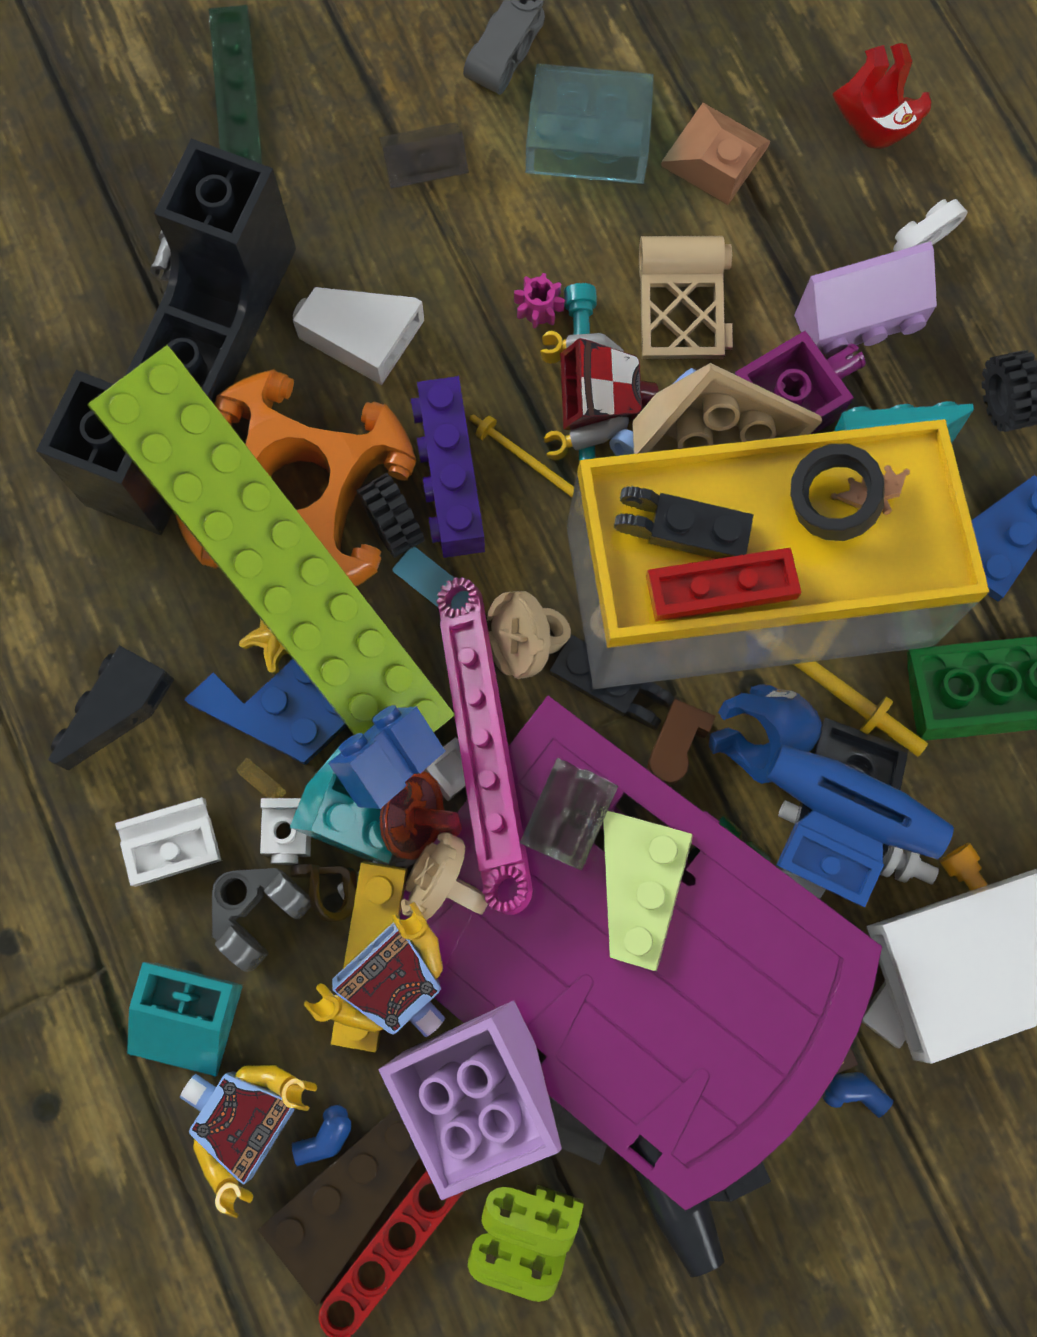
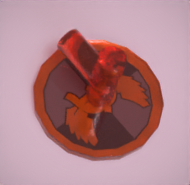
(416, 817)

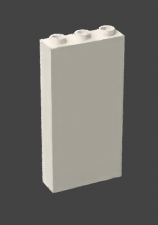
(963, 968)

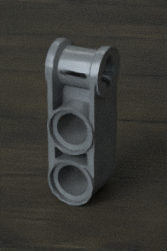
(504, 43)

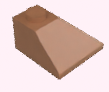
(715, 153)

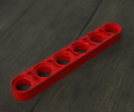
(390, 1257)

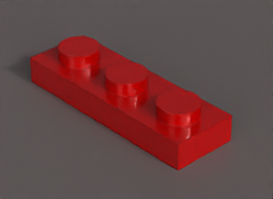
(723, 584)

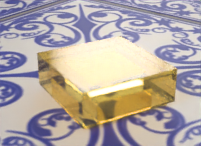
(260, 780)

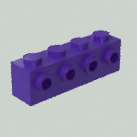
(451, 467)

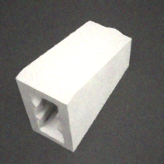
(359, 327)

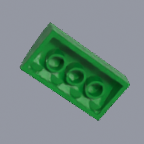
(974, 688)

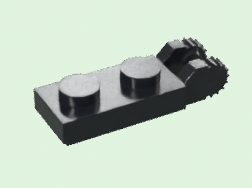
(685, 524)
(574, 670)

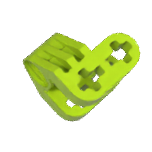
(531, 1238)

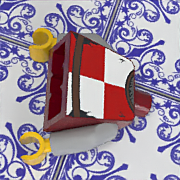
(598, 389)

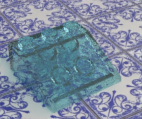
(589, 123)

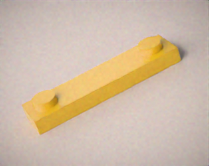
(375, 902)

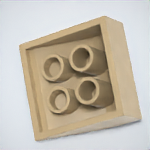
(716, 410)

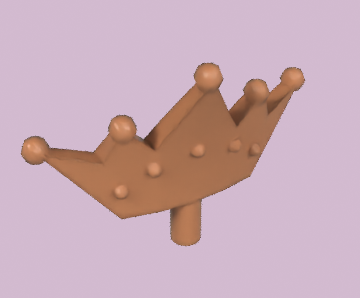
(858, 491)

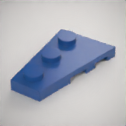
(1007, 537)

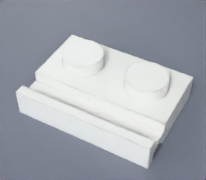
(168, 842)

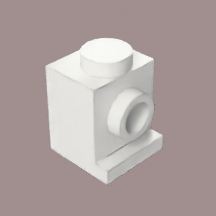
(287, 850)

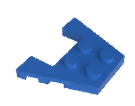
(283, 714)

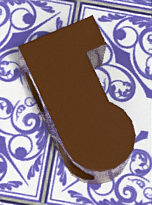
(669, 754)

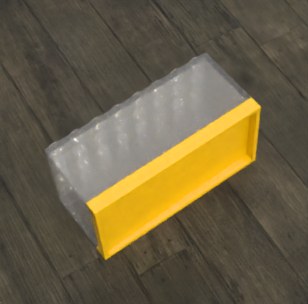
(859, 596)

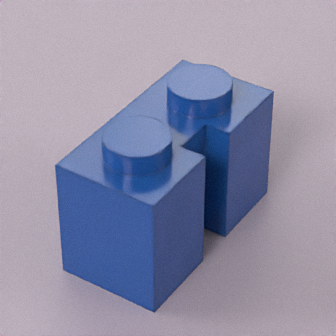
(385, 756)

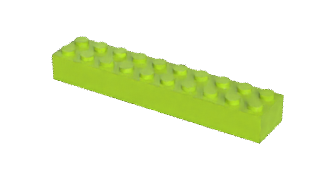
(262, 543)

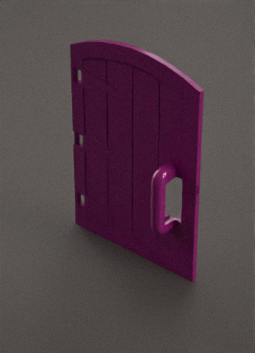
(716, 1044)

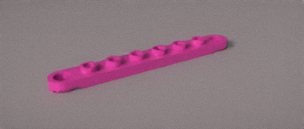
(484, 747)

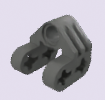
(230, 936)

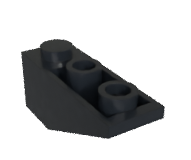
(118, 702)

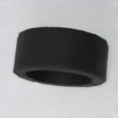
(826, 458)

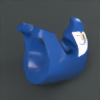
(785, 717)

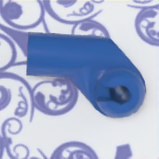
(857, 1087)
(328, 1140)

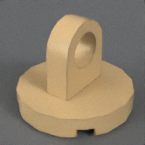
(522, 633)
(436, 879)

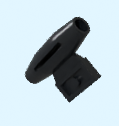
(692, 1230)

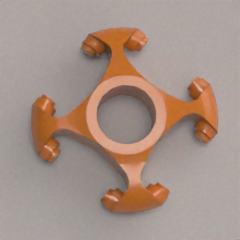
(346, 457)

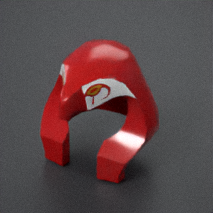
(875, 100)

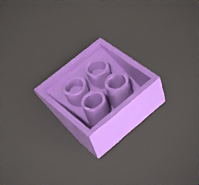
(475, 1101)

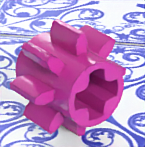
(539, 300)

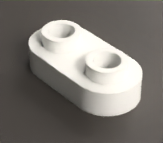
(938, 223)

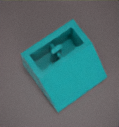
(334, 818)
(181, 1017)

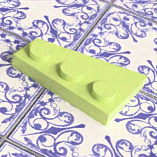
(642, 885)

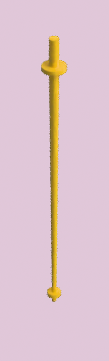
(813, 669)

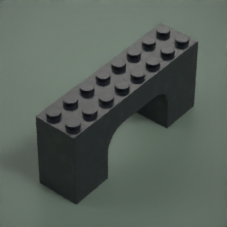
(226, 265)

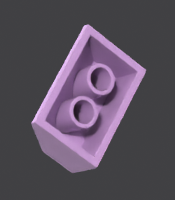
(869, 300)

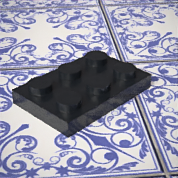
(862, 752)

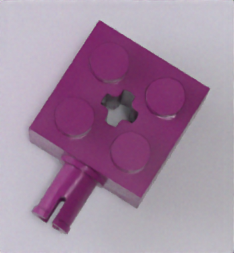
(806, 377)

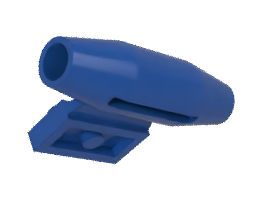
(849, 823)

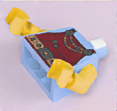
(388, 982)
(240, 1125)

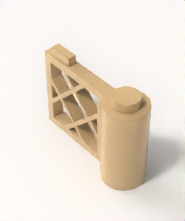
(689, 264)

